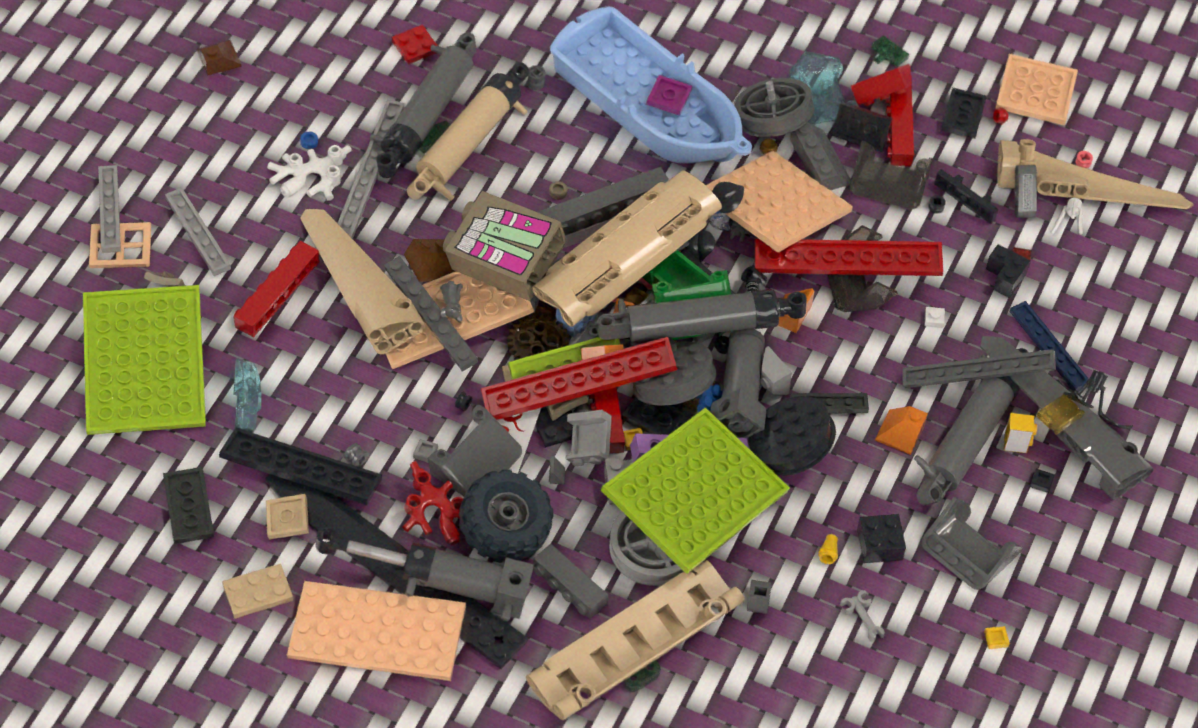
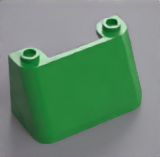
(718, 286)

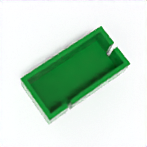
(677, 271)

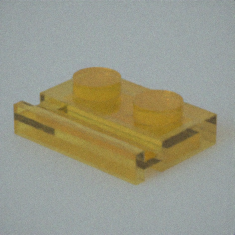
(1060, 414)

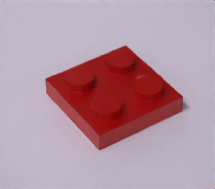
(414, 44)

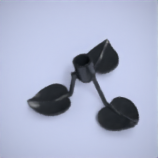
(730, 197)
(1094, 383)

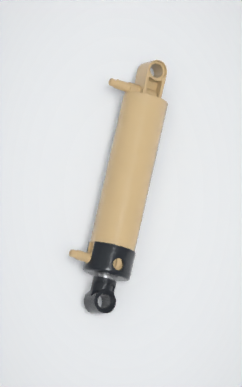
(468, 131)

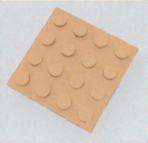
(1037, 89)

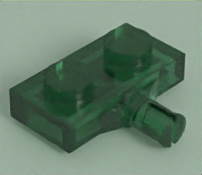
(889, 51)

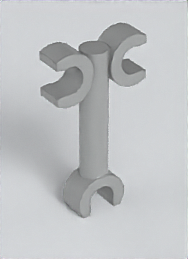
(859, 604)

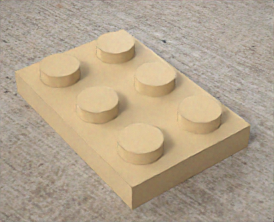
(257, 591)

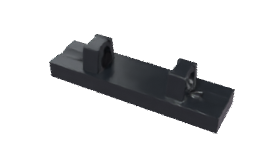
(956, 189)

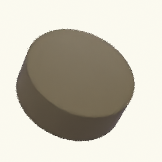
(558, 190)

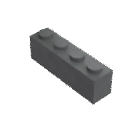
(570, 581)

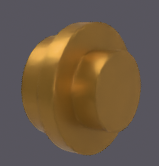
(767, 146)

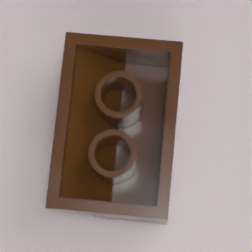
(428, 259)

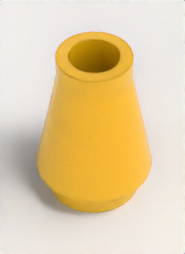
(828, 552)

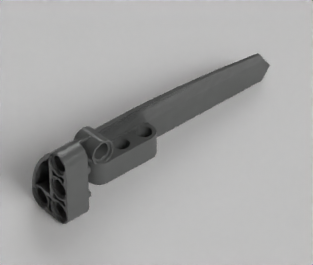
(1087, 437)

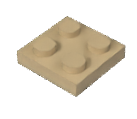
(287, 516)

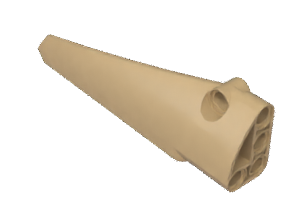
(1073, 181)
(372, 297)

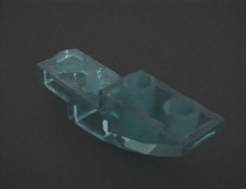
(248, 393)

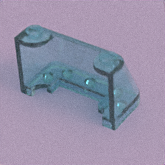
(812, 69)

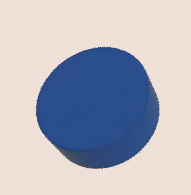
(309, 140)

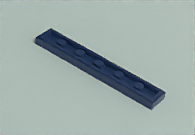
(1047, 341)

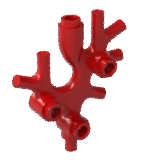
(433, 496)

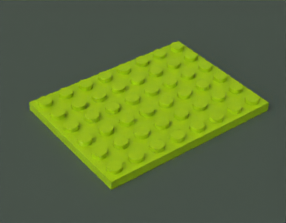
(143, 360)
(695, 490)

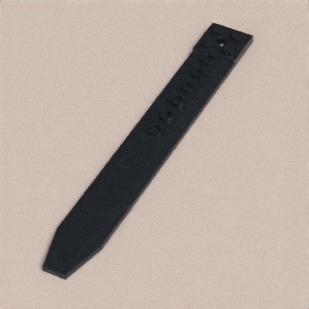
(479, 624)

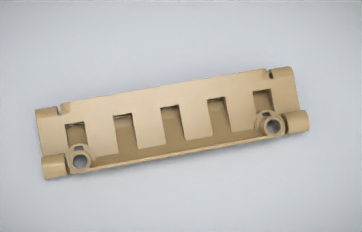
(632, 639)

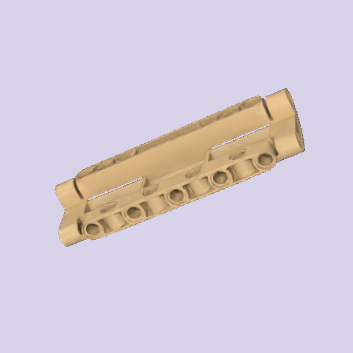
(628, 246)

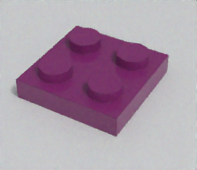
(669, 95)

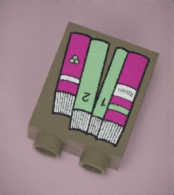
(504, 244)

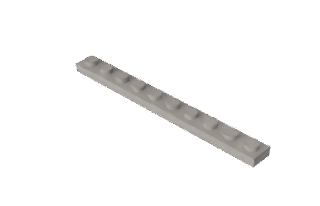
(368, 171)

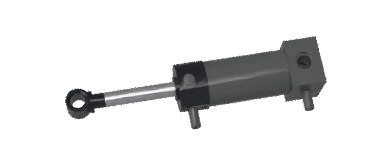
(446, 571)

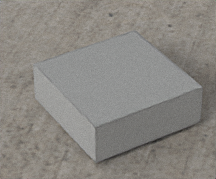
(424, 450)

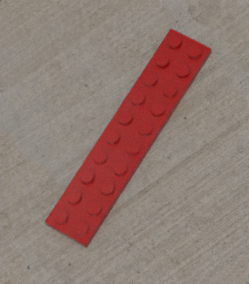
(852, 258)
(579, 379)

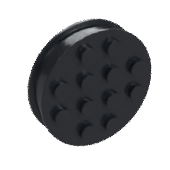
(794, 435)

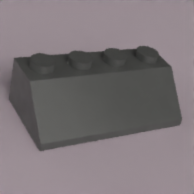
(819, 157)

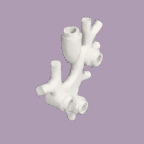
(325, 167)

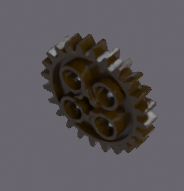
(551, 333)

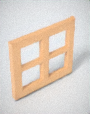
(120, 261)

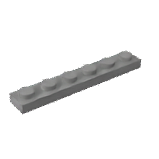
(109, 209)
(198, 231)

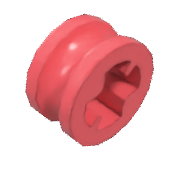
(1084, 155)

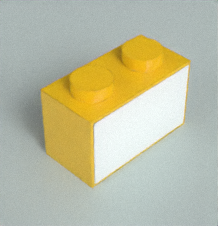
(1019, 433)

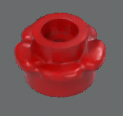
(1000, 116)

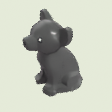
(451, 297)

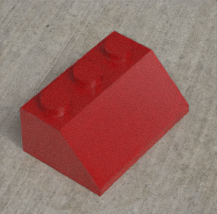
(882, 85)

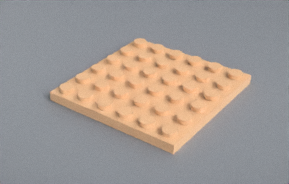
(782, 201)

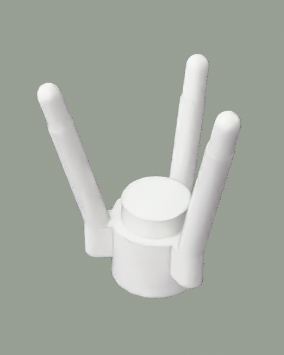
(1072, 209)

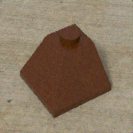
(219, 57)

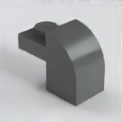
(759, 596)

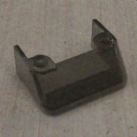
(851, 291)

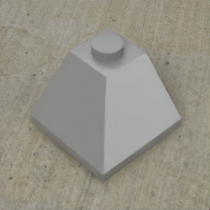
(775, 374)

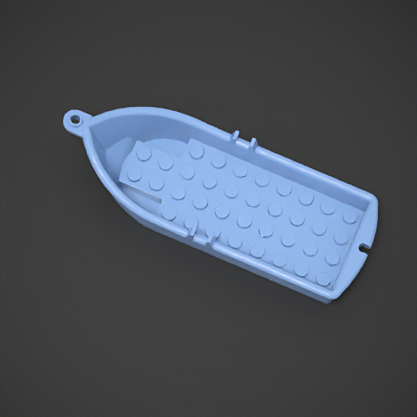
(617, 69)

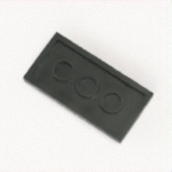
(188, 505)

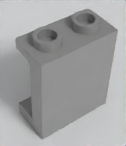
(589, 437)

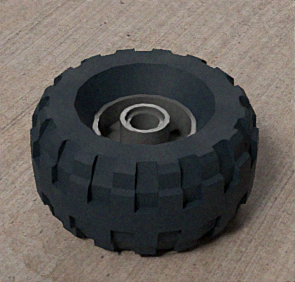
(506, 515)

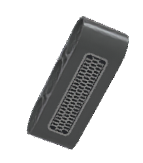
(1025, 191)

